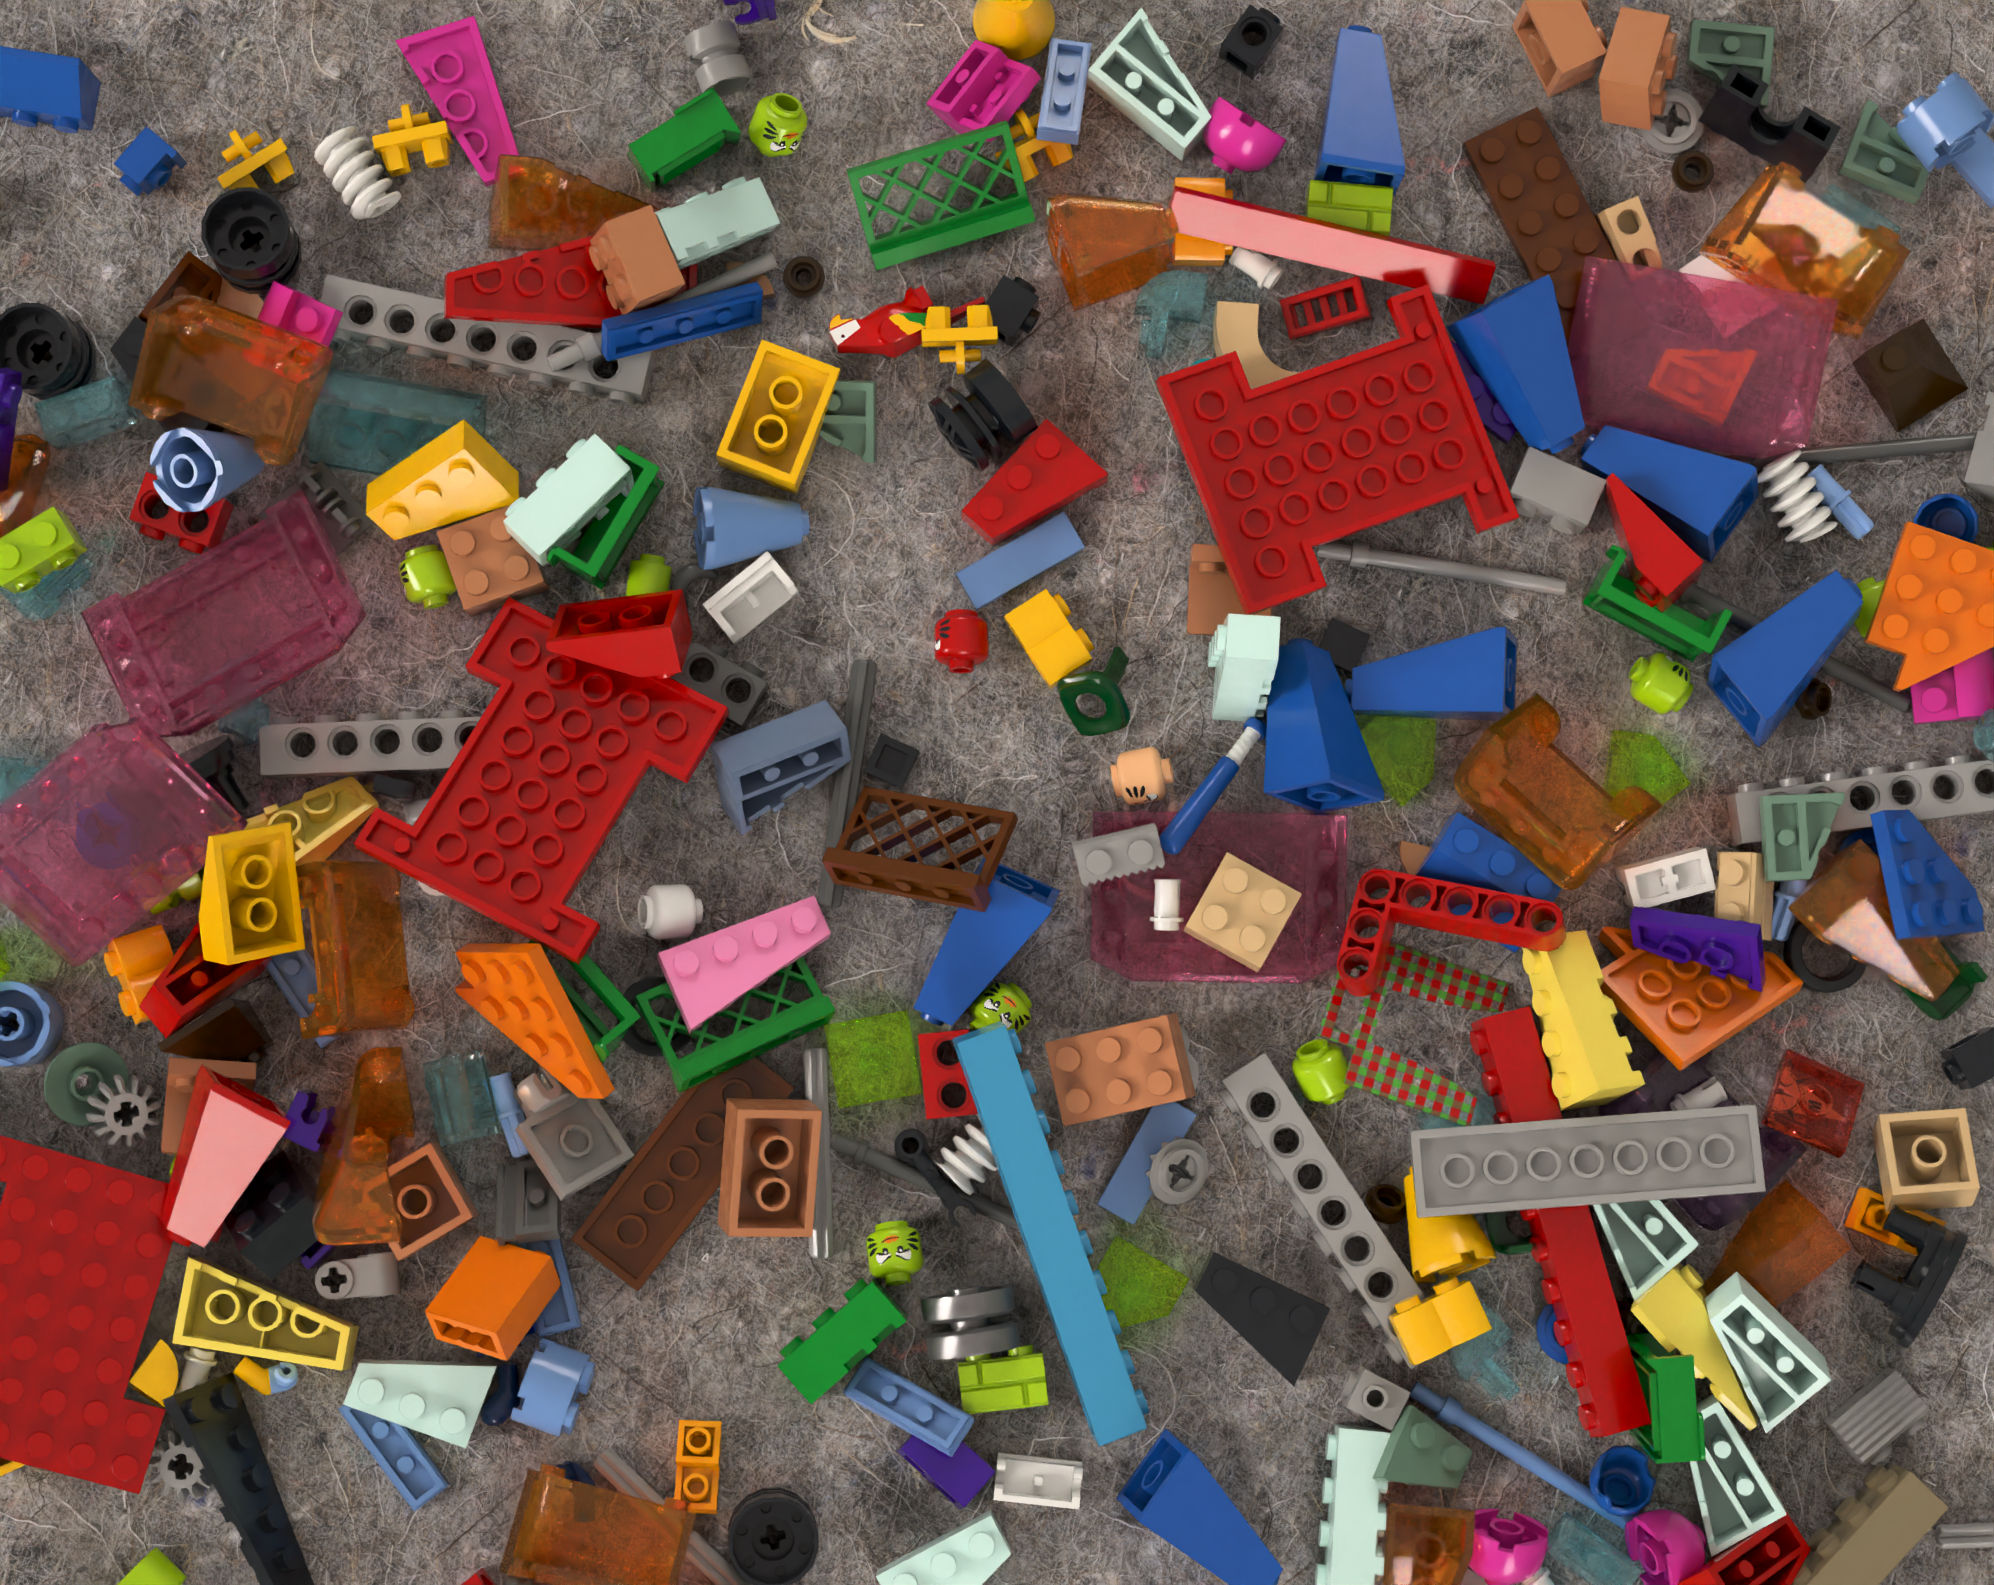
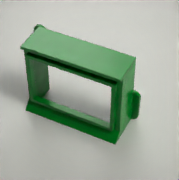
(684, 140)
(611, 535)
(1672, 629)
(600, 1036)
(1670, 1396)

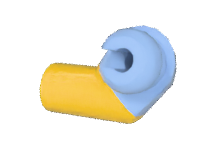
(267, 1380)

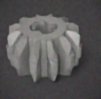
(135, 1118)
(175, 1475)

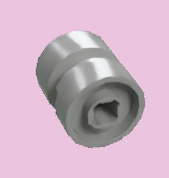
(715, 52)

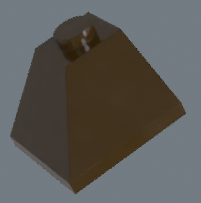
(1909, 375)
(222, 1034)

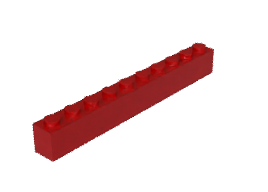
(1564, 1239)

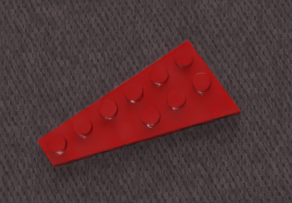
(538, 288)

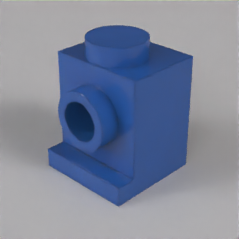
(147, 163)

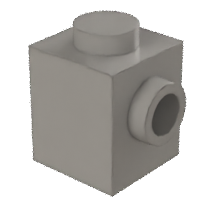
(1374, 1397)

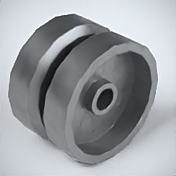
(971, 1328)

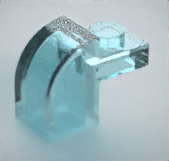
(1170, 296)
(1476, 1354)

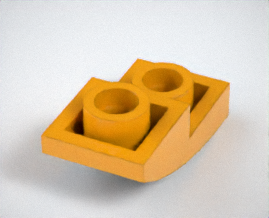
(1869, 1216)
(698, 1464)

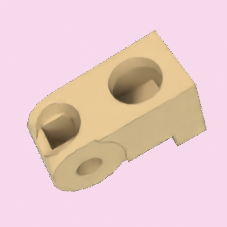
(1630, 233)

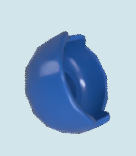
(1949, 515)
(1622, 1481)

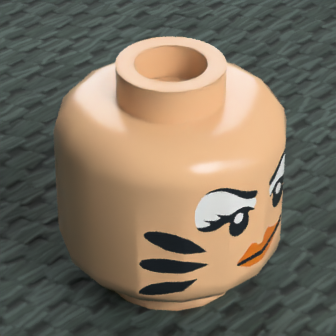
(1141, 775)

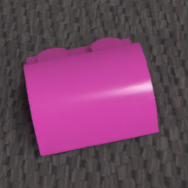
(982, 89)
(299, 313)
(1956, 693)

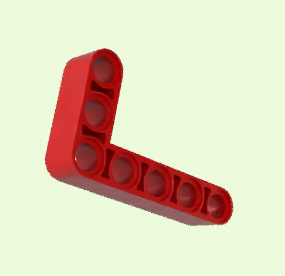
(1437, 916)

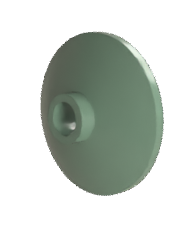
(60, 1079)

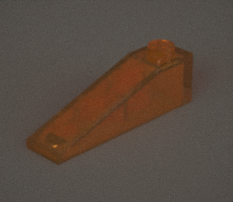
(545, 206)
(1852, 909)
(1780, 1246)
(1427, 1545)

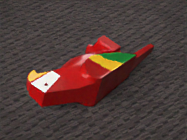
(891, 327)

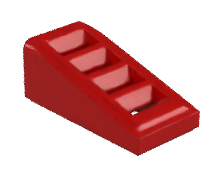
(1338, 289)

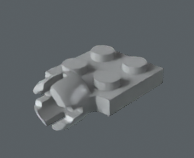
(567, 1134)

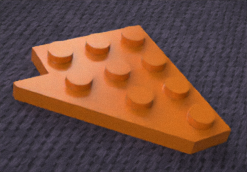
(1934, 604)
(527, 1003)
(1683, 1005)

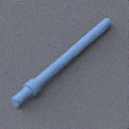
(1451, 1412)

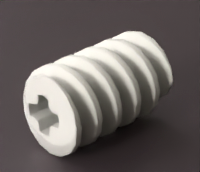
(354, 176)
(1794, 498)
(968, 1158)

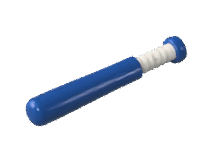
(1205, 796)

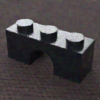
(1739, 116)

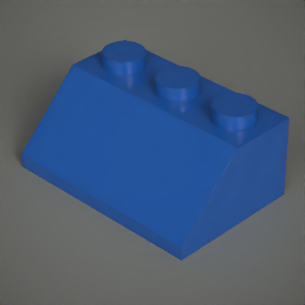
(47, 90)
(1480, 859)

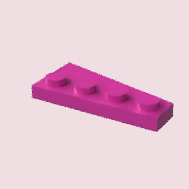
(463, 88)

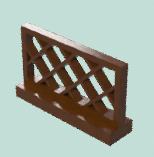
(917, 880)

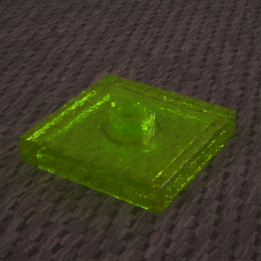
(873, 1059)

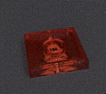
(1813, 1103)

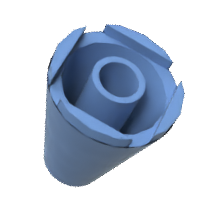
(202, 467)
(743, 526)

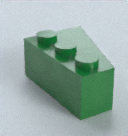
(841, 1339)

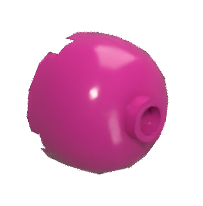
(1239, 139)
(1665, 1545)
(1507, 1549)

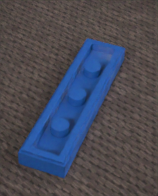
(681, 321)

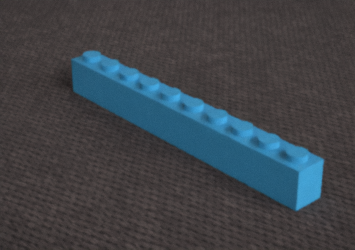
(1050, 1233)

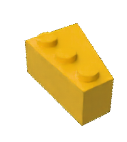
(442, 484)

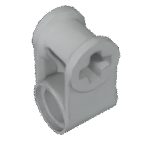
(366, 1277)

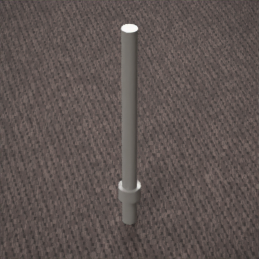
(589, 346)
(1361, 555)

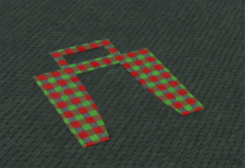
(1390, 1073)

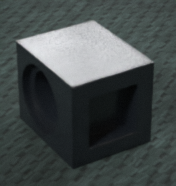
(1247, 57)
(1970, 1059)

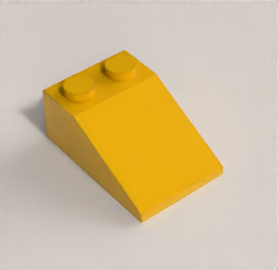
(778, 417)
(250, 896)

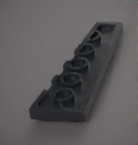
(222, 1433)

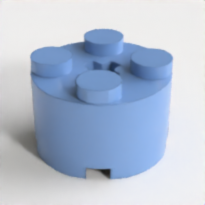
(1944, 123)
(39, 1022)
(553, 1387)

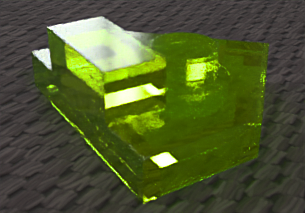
(1401, 754)
(1644, 763)
(1138, 1284)

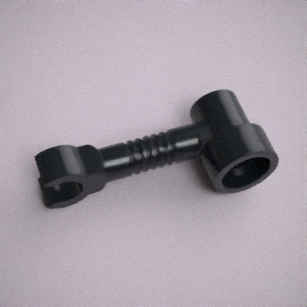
(930, 1172)

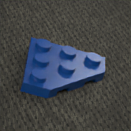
(1921, 882)

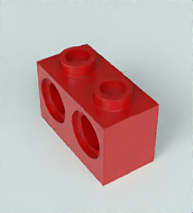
(177, 523)
(938, 1075)

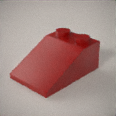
(1655, 557)
(626, 634)

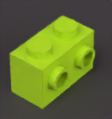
(38, 549)

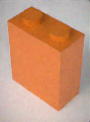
(493, 1297)

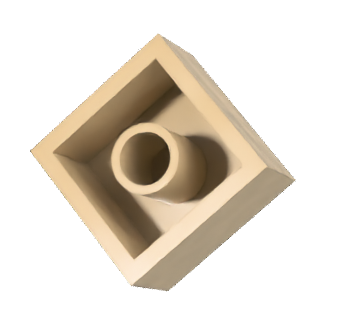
(1242, 912)
(1926, 1159)

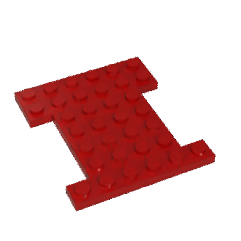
(1332, 451)
(542, 781)
(74, 1303)

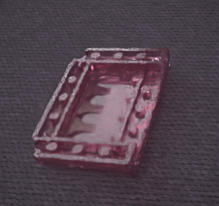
(1698, 358)
(228, 622)
(105, 836)
(1294, 848)

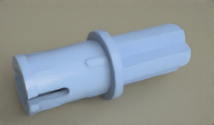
(1840, 503)
(1782, 917)
(508, 1112)

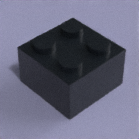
(274, 1215)

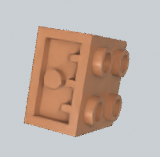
(1210, 591)
(179, 1089)

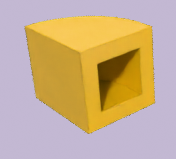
(156, 1375)

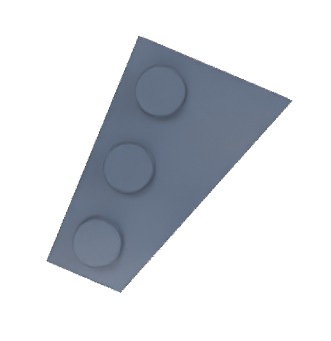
(777, 759)

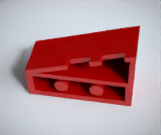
(1032, 483)
(194, 985)
(1762, 1558)

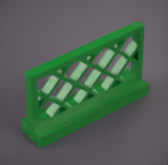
(951, 228)
(742, 1044)

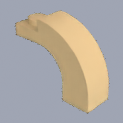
(1237, 330)

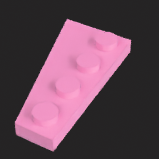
(728, 963)

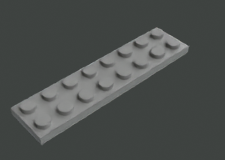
(1587, 1161)

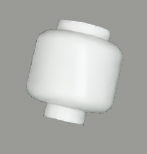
(669, 911)

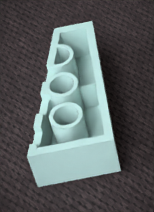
(1245, 664)
(1354, 1508)

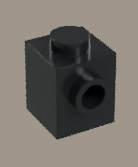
(1013, 308)

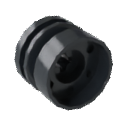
(245, 219)
(29, 333)
(986, 412)
(758, 1558)

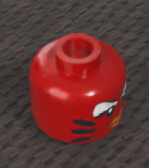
(961, 640)

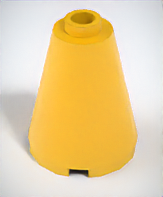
(1015, 26)
(1444, 1242)

